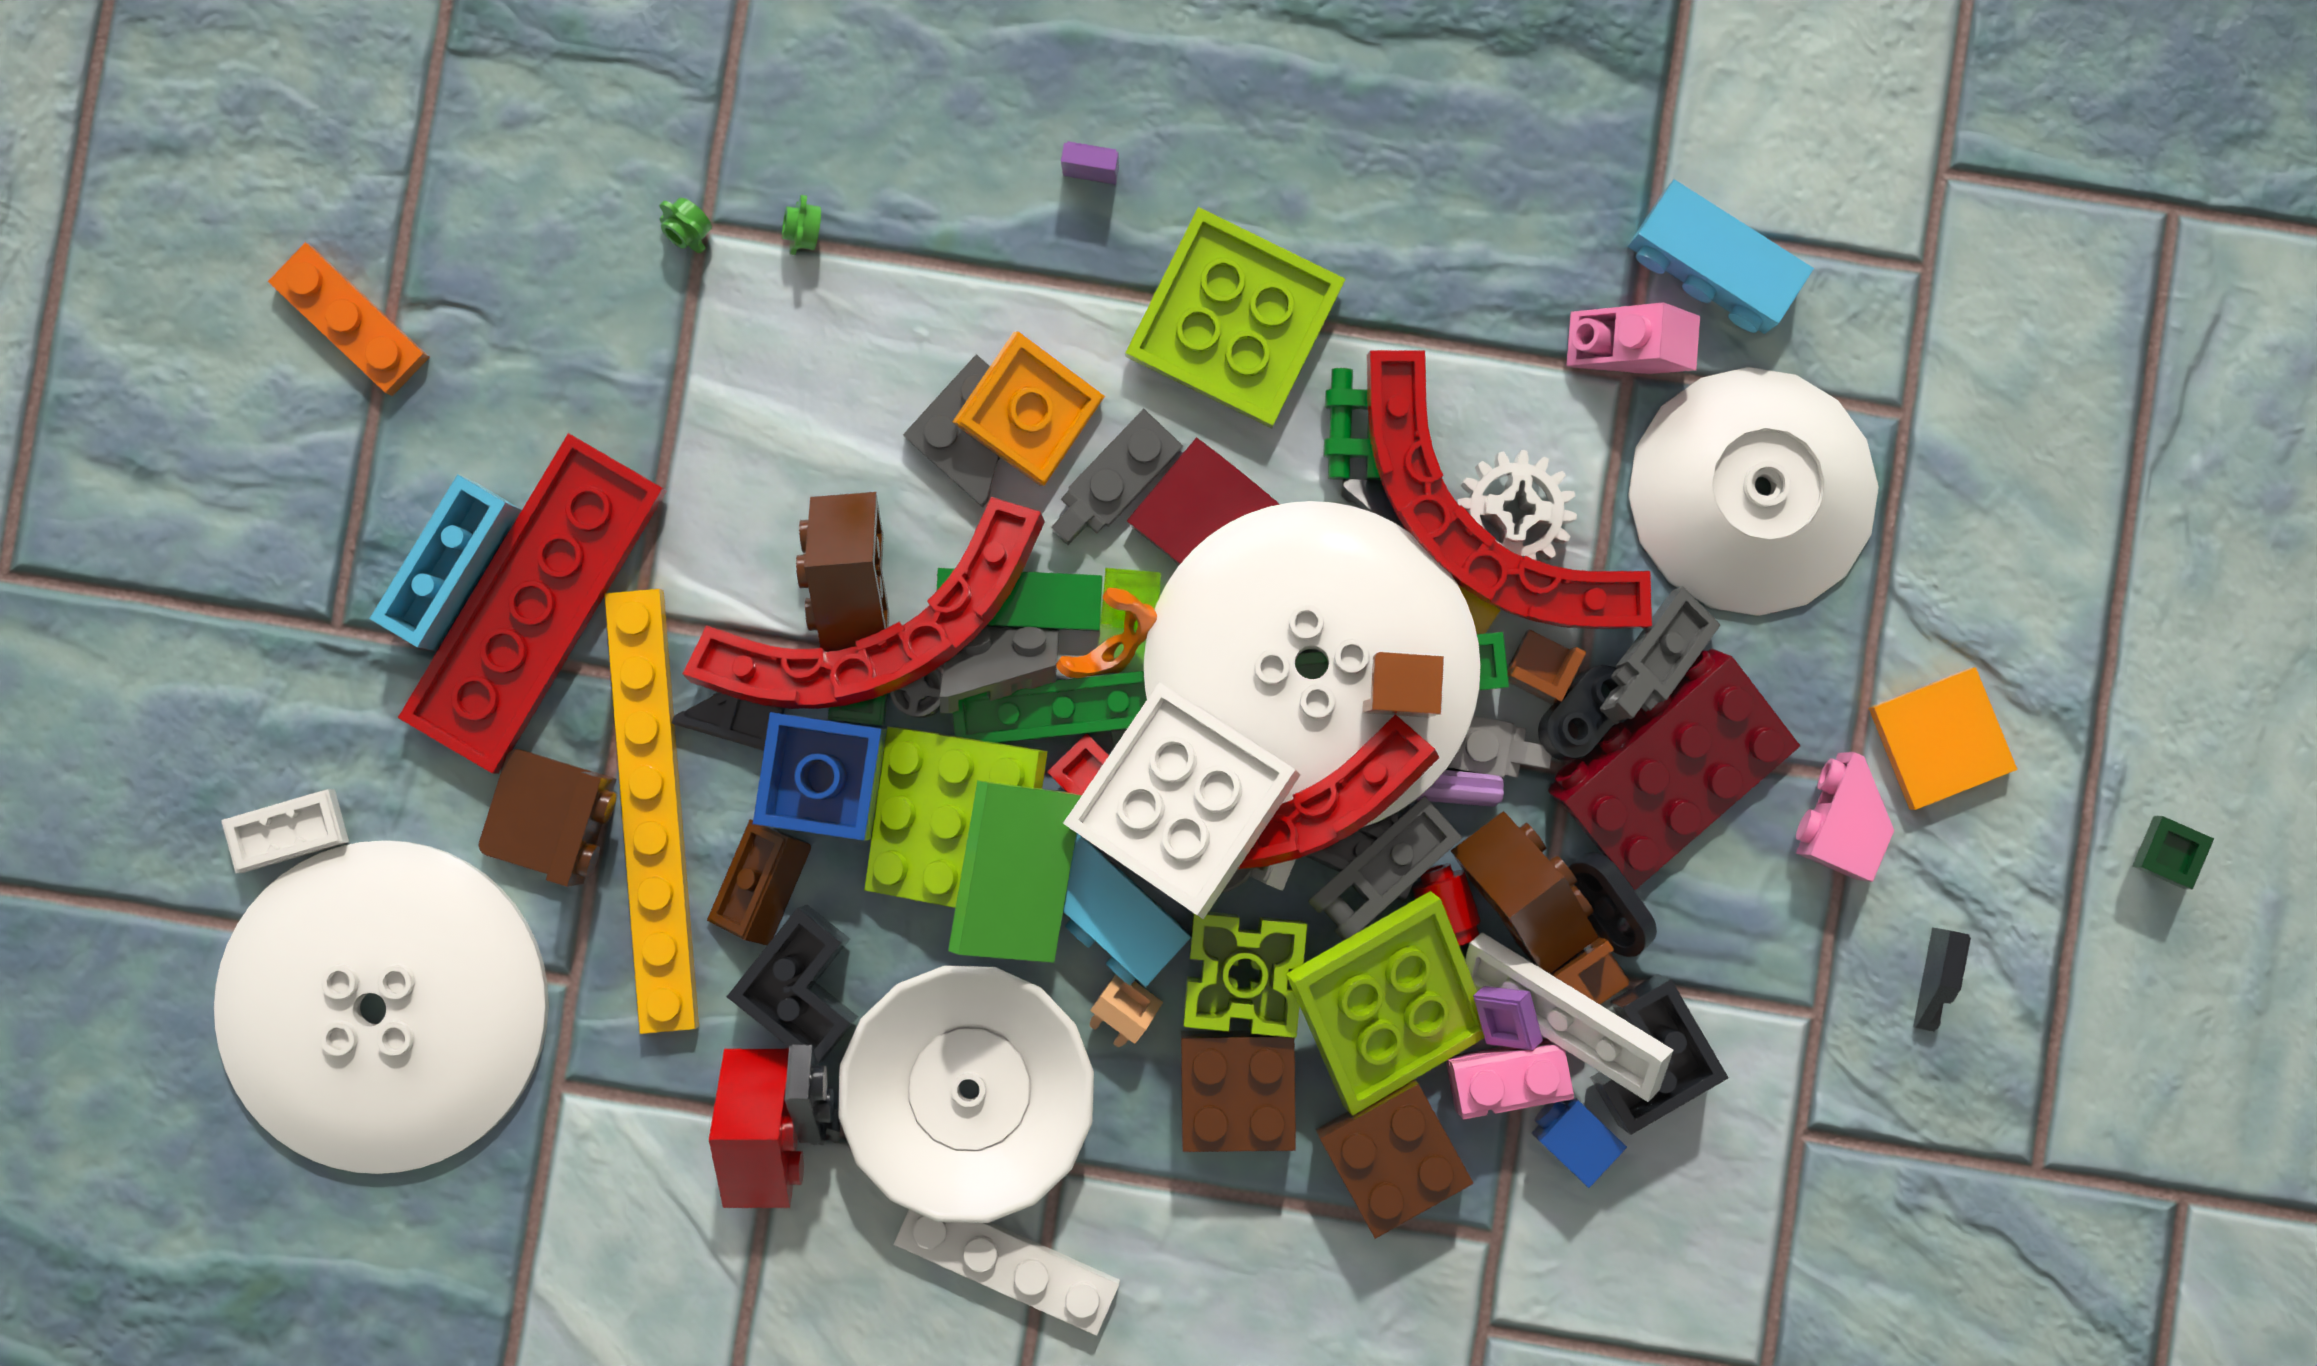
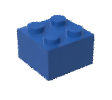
(820, 776)

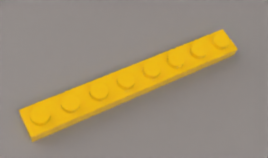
(651, 811)

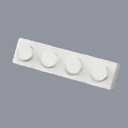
(1574, 1019)
(1014, 1267)

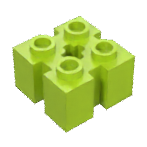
(1266, 1001)

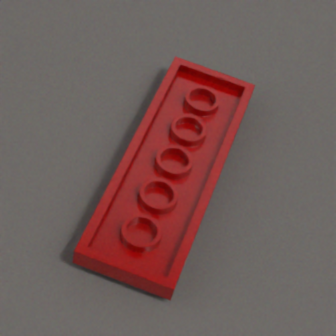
(532, 604)

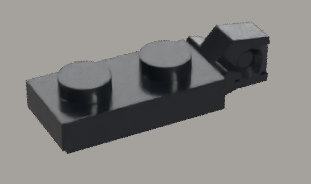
(809, 1098)

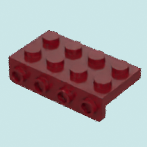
(1674, 767)

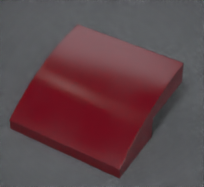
(1195, 501)

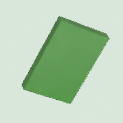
(1014, 873)

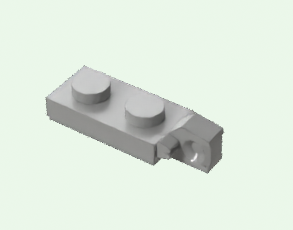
(1498, 749)

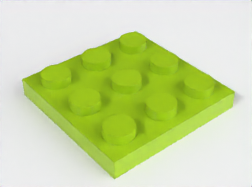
(1234, 317)
(928, 808)
(1389, 1002)

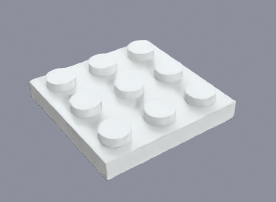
(1182, 799)

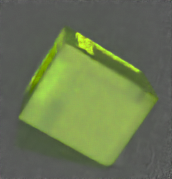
(1142, 584)

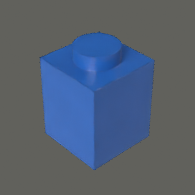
(1577, 1139)

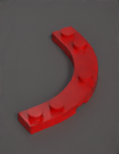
(1454, 537)
(891, 656)
(1317, 814)

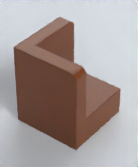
(1544, 667)
(1405, 685)
(1594, 972)

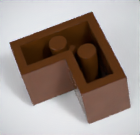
(843, 569)
(1528, 891)

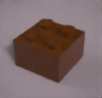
(1237, 1092)
(1394, 1158)

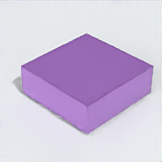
(1090, 162)
(1508, 1017)

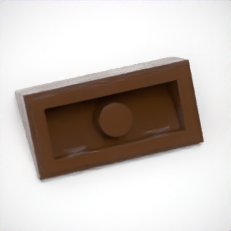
(759, 883)

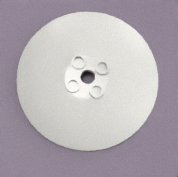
(1323, 583)
(457, 991)

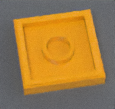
(1028, 408)
(1942, 738)

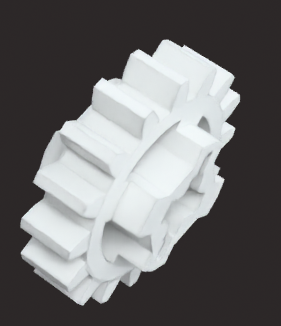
(1539, 512)

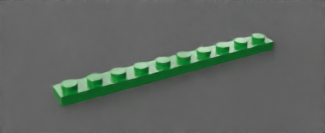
(1116, 699)

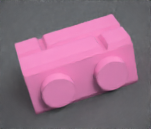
(1508, 1079)

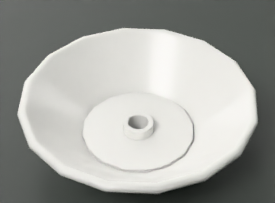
(1700, 501)
(953, 1152)

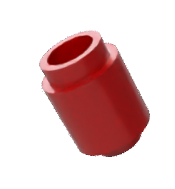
(1456, 898)

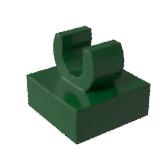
(2173, 852)

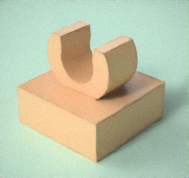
(1125, 1009)

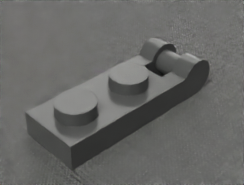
(1387, 867)

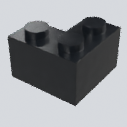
(783, 988)
(1693, 1067)

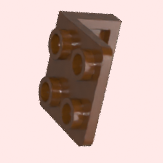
(548, 817)

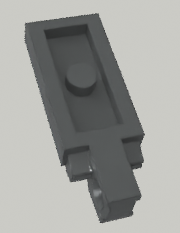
(1117, 477)
(1660, 656)

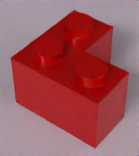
(753, 1131)

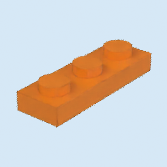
(348, 319)

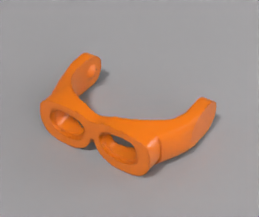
(1102, 659)

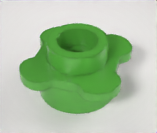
(684, 224)
(801, 225)

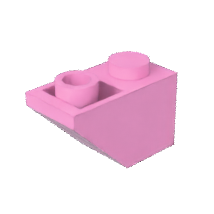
(1634, 339)
(1849, 821)

